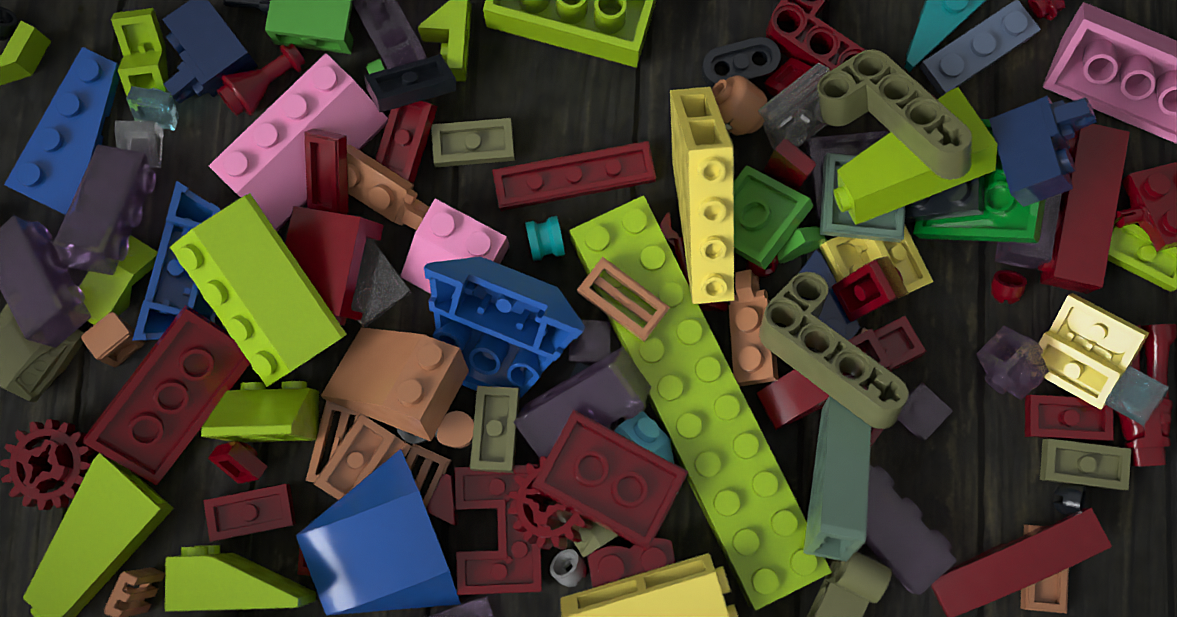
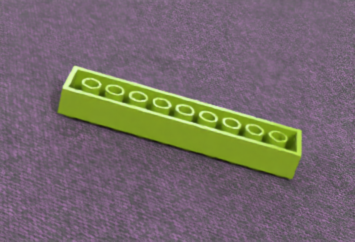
(703, 411)

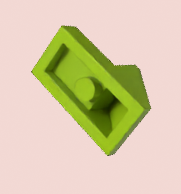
(451, 28)

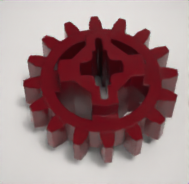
(29, 465)
(551, 522)

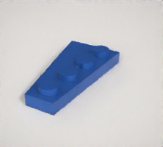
(67, 133)

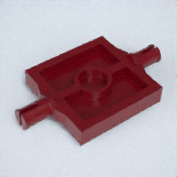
(1152, 204)

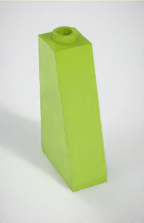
(893, 176)
(96, 537)

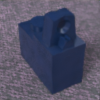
(206, 50)
(1036, 146)

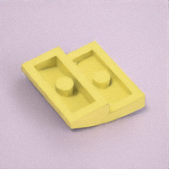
(849, 254)
(1089, 349)

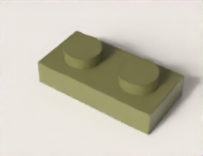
(473, 142)
(495, 429)
(1085, 464)

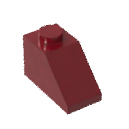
(869, 288)

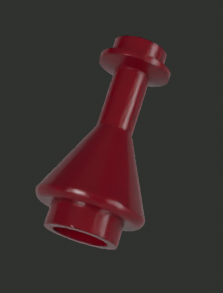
(246, 89)

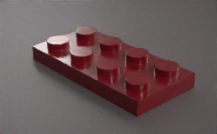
(168, 396)

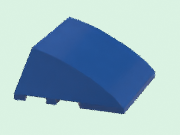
(170, 283)
(499, 320)
(378, 548)

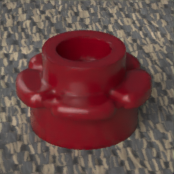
(1046, 8)

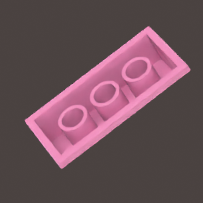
(1119, 70)
(271, 151)

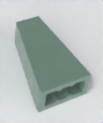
(839, 485)

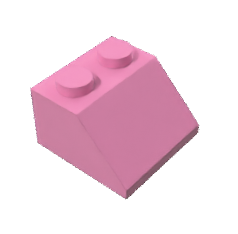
(450, 236)

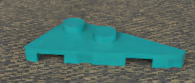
(936, 23)

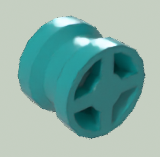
(545, 238)

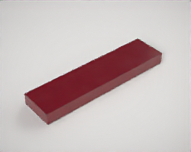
(574, 175)

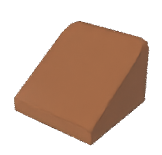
(111, 340)

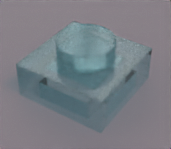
(153, 106)
(1136, 395)

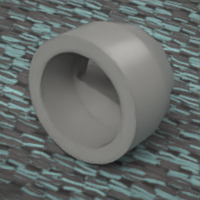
(562, 561)

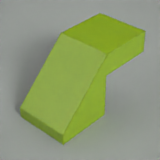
(142, 49)
(22, 53)
(113, 292)

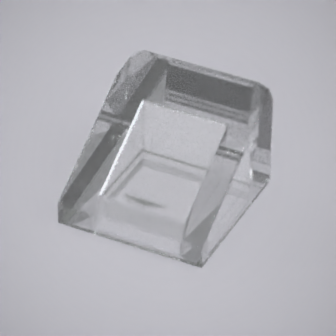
(141, 137)

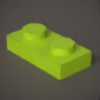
(1135, 252)

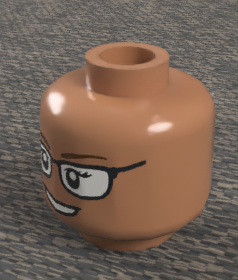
(739, 104)

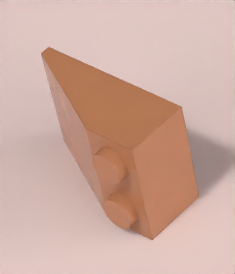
(398, 379)

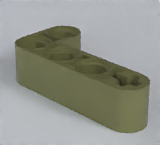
(902, 105)
(836, 354)
(851, 587)

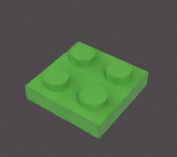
(764, 215)

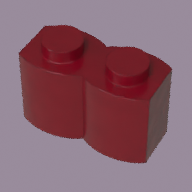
(620, 562)

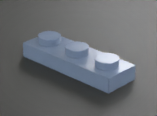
(979, 48)

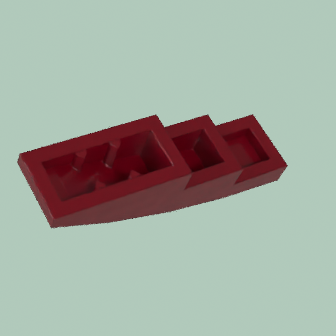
(1020, 563)

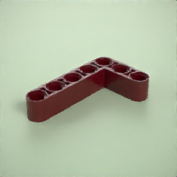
(809, 30)

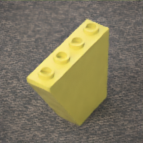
(704, 192)
(674, 590)

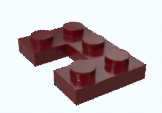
(516, 562)

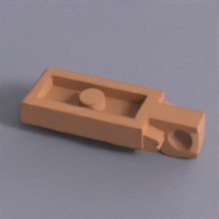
(383, 190)
(750, 358)

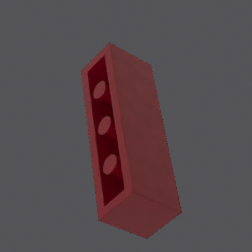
(1087, 210)

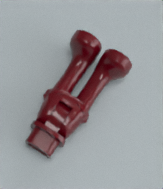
(1150, 440)

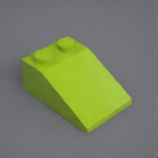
(265, 414)
(223, 581)

